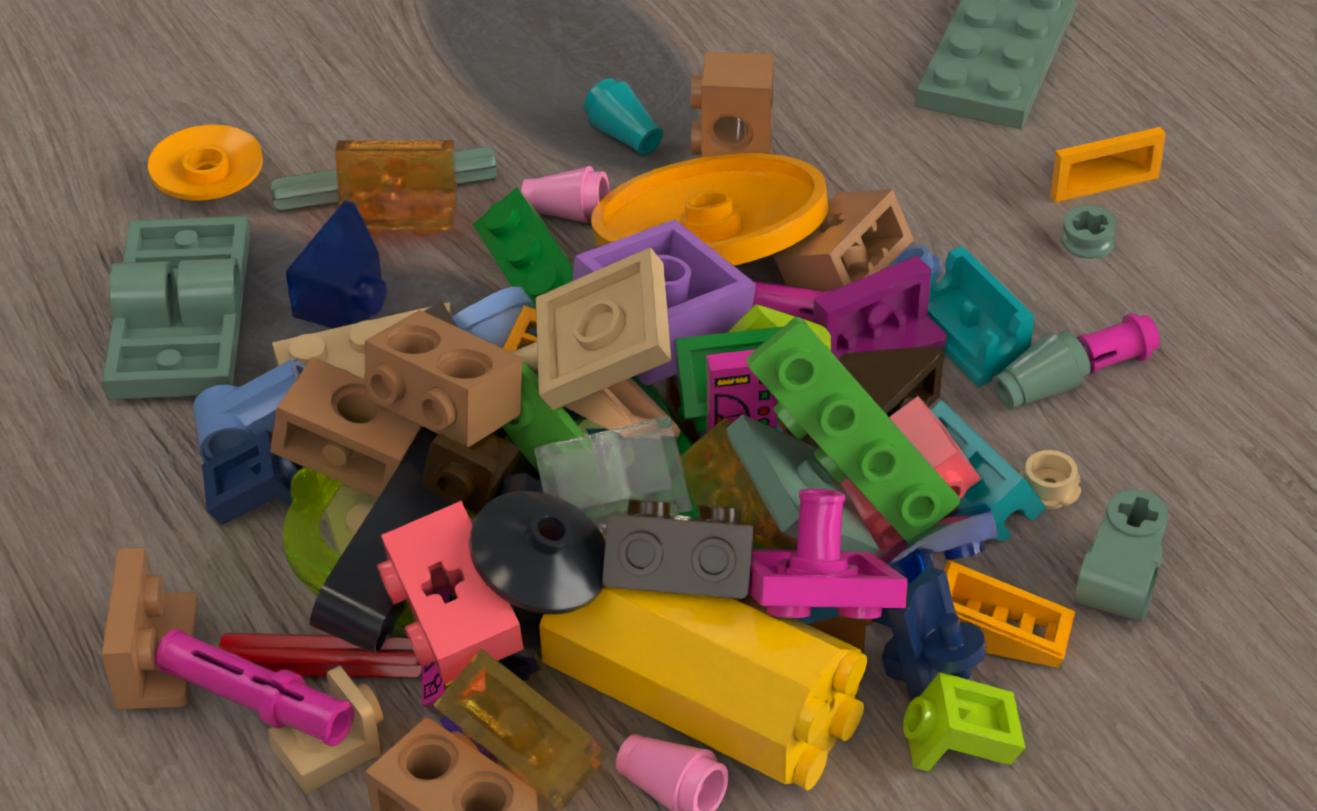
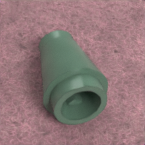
(1043, 370)

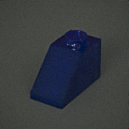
(337, 273)

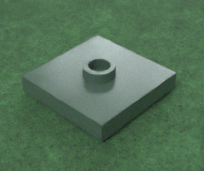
(782, 468)

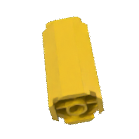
(718, 673)

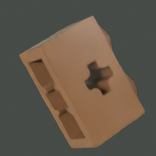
(854, 241)

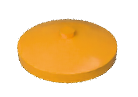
(731, 202)

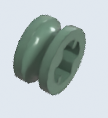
(1089, 231)

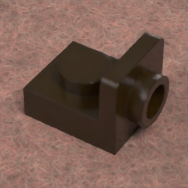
(468, 472)

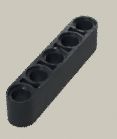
(353, 597)

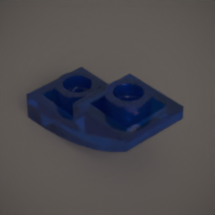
(956, 535)

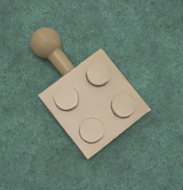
(600, 329)

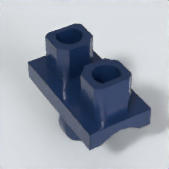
(929, 635)

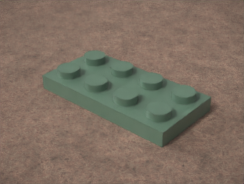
(994, 59)

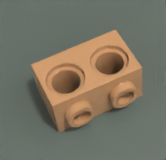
(443, 378)
(443, 773)

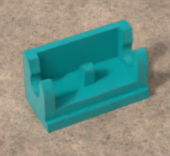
(980, 316)
(1000, 483)

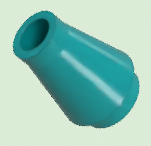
(620, 114)

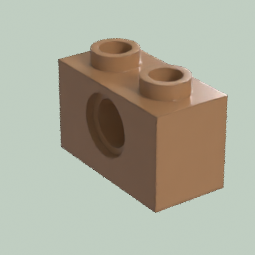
(734, 104)
(338, 431)

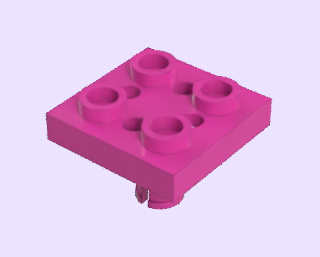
(821, 573)

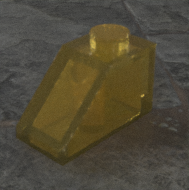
(521, 730)

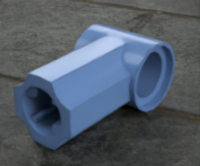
(234, 414)

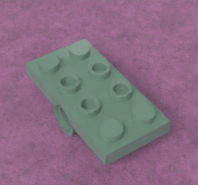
(176, 307)

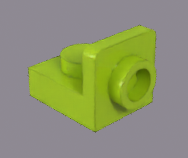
(962, 718)

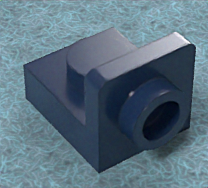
(246, 478)

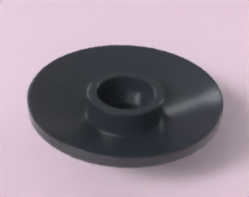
(538, 552)

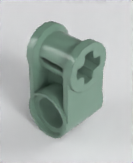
(1125, 556)

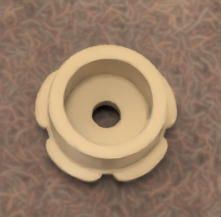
(1053, 478)

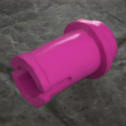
(1129, 339)

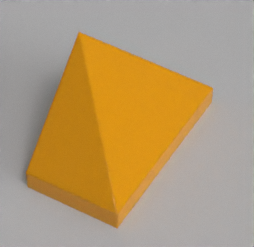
(1107, 164)

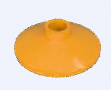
(205, 162)

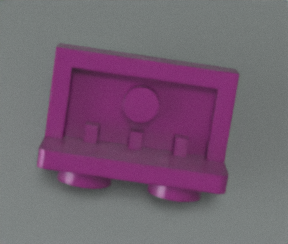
(881, 311)

